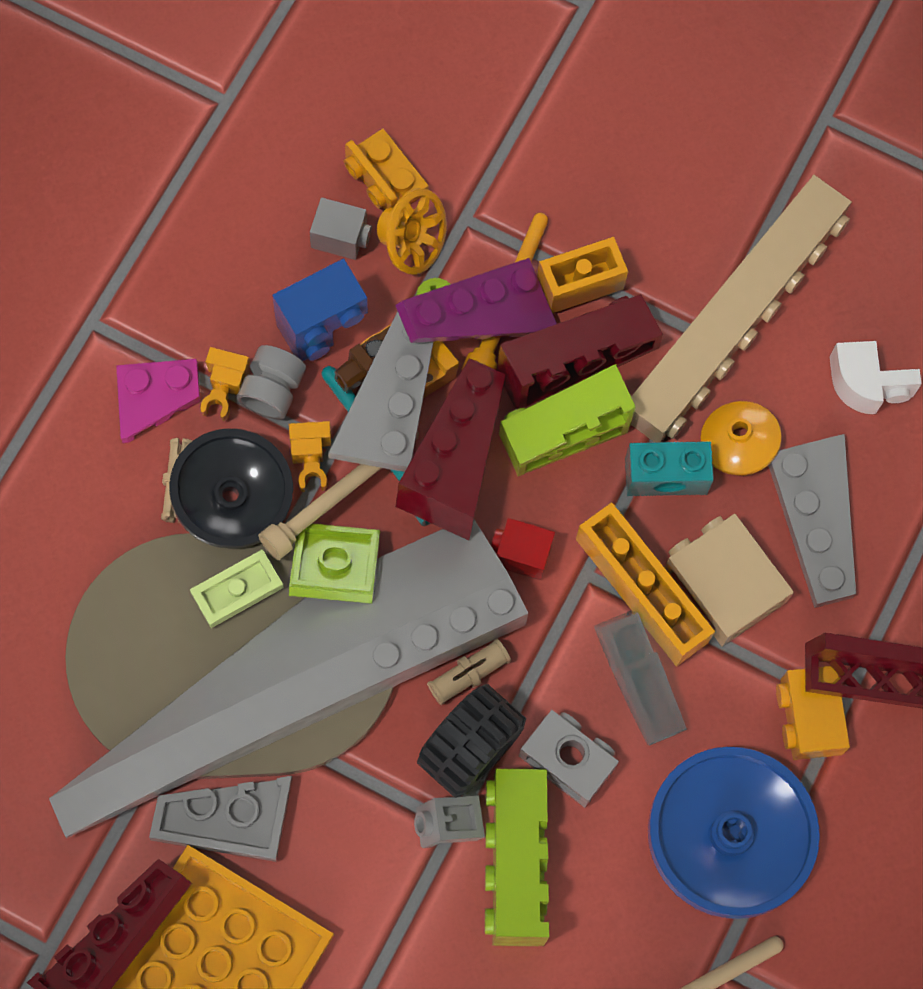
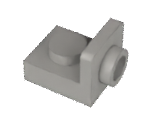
(449, 820)

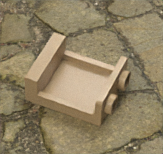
(729, 577)

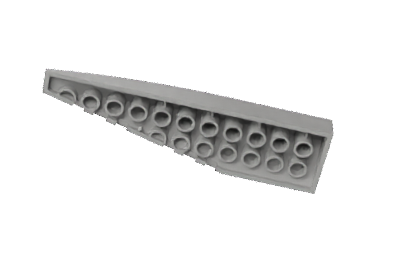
(307, 665)

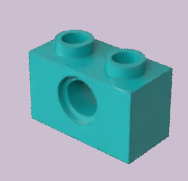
(668, 468)

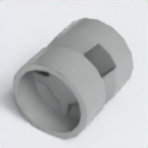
(269, 387)

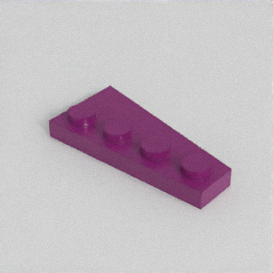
(483, 306)

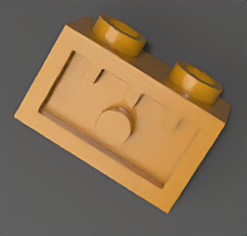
(382, 169)

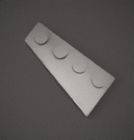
(388, 405)
(816, 506)

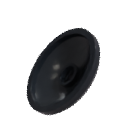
(235, 463)

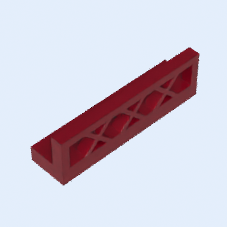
(868, 654)

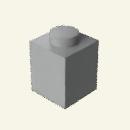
(340, 229)

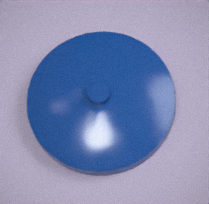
(733, 832)

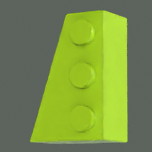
(568, 422)

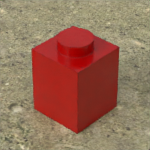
(523, 547)

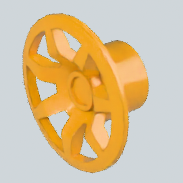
(407, 230)

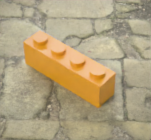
(644, 584)

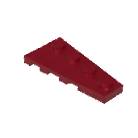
(117, 936)

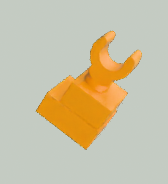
(226, 377)
(306, 448)

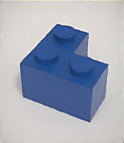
(317, 307)

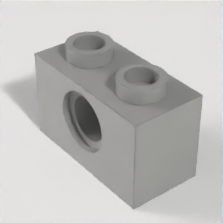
(577, 780)

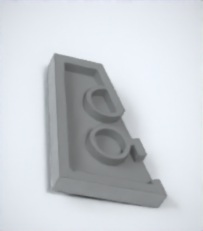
(227, 820)

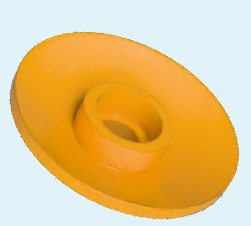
(742, 453)

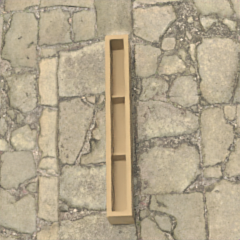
(737, 309)

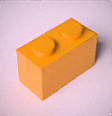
(582, 274)
(814, 720)

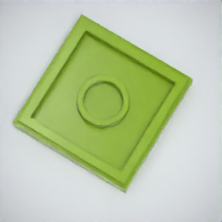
(335, 563)

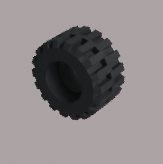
(471, 740)

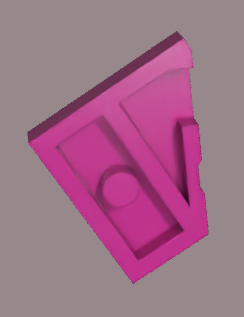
(154, 393)

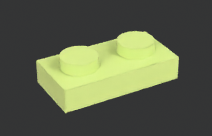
(236, 588)

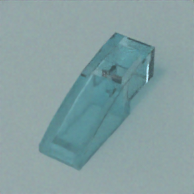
(640, 676)

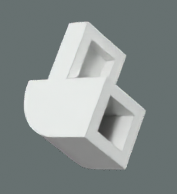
(862, 384)

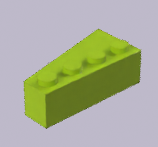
(518, 858)

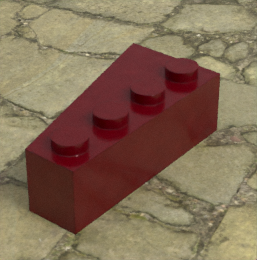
(577, 349)
(452, 458)

